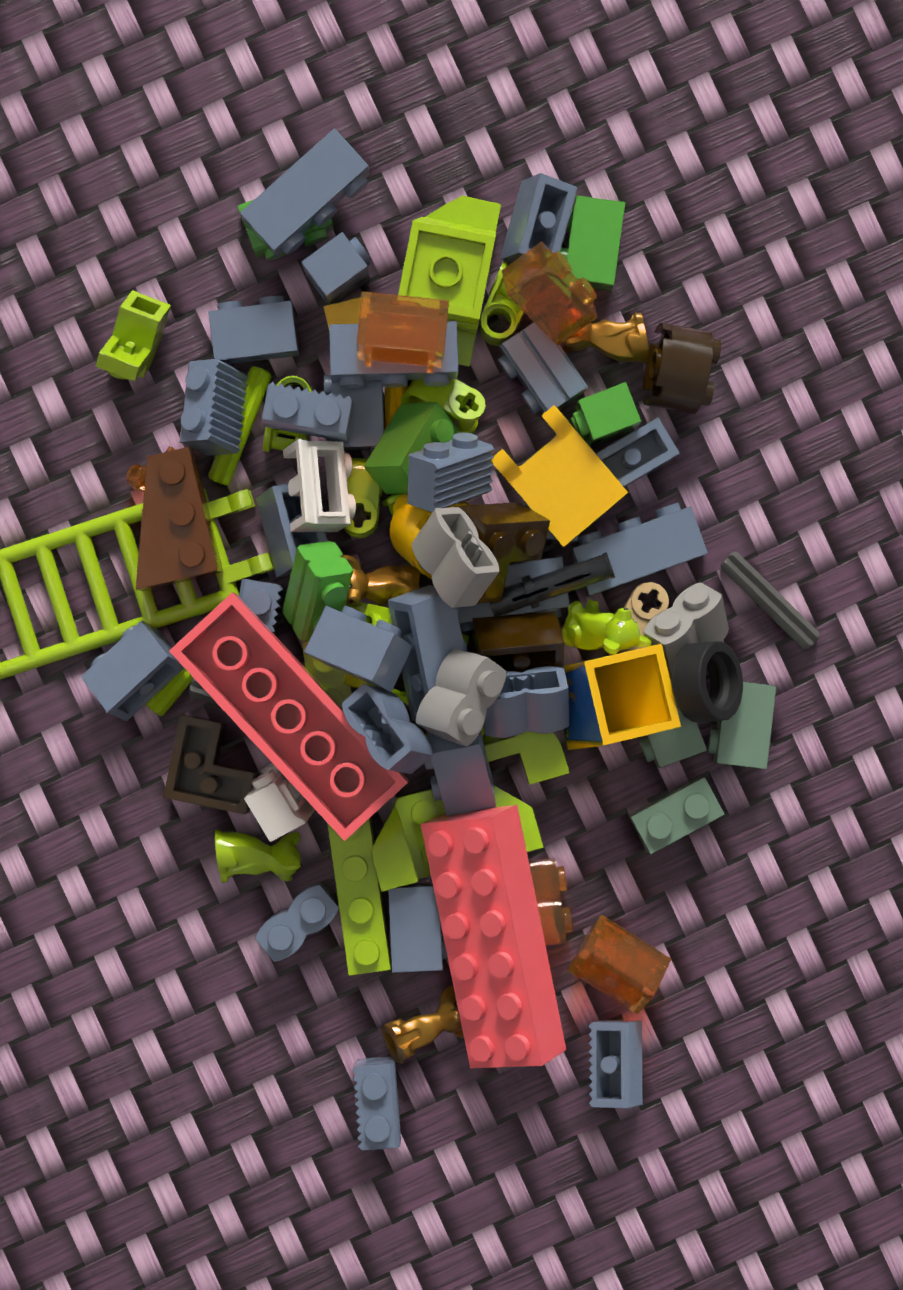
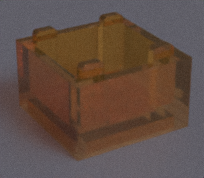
(402, 330)

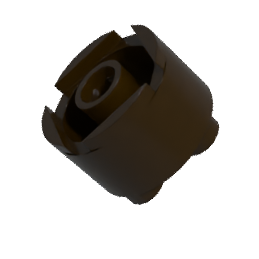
(680, 368)

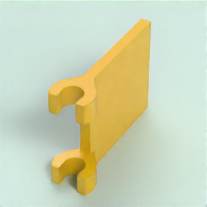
(563, 480)

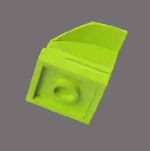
(451, 261)
(400, 847)

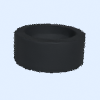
(690, 681)

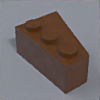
(175, 523)

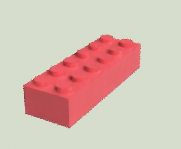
(287, 715)
(494, 938)

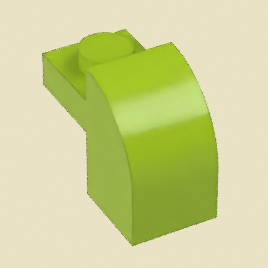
(134, 337)
(539, 752)

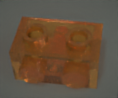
(550, 293)
(619, 961)

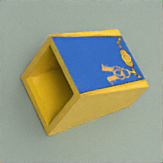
(619, 698)

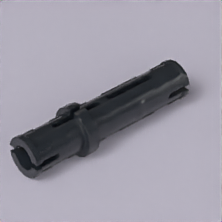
(553, 584)

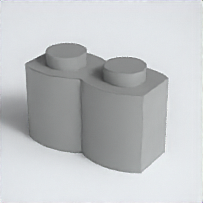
(455, 557)
(694, 618)
(460, 698)

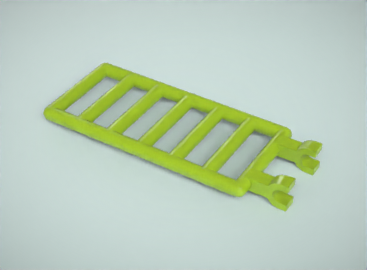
(112, 631)

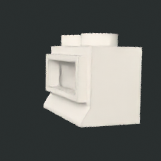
(307, 486)
(277, 803)

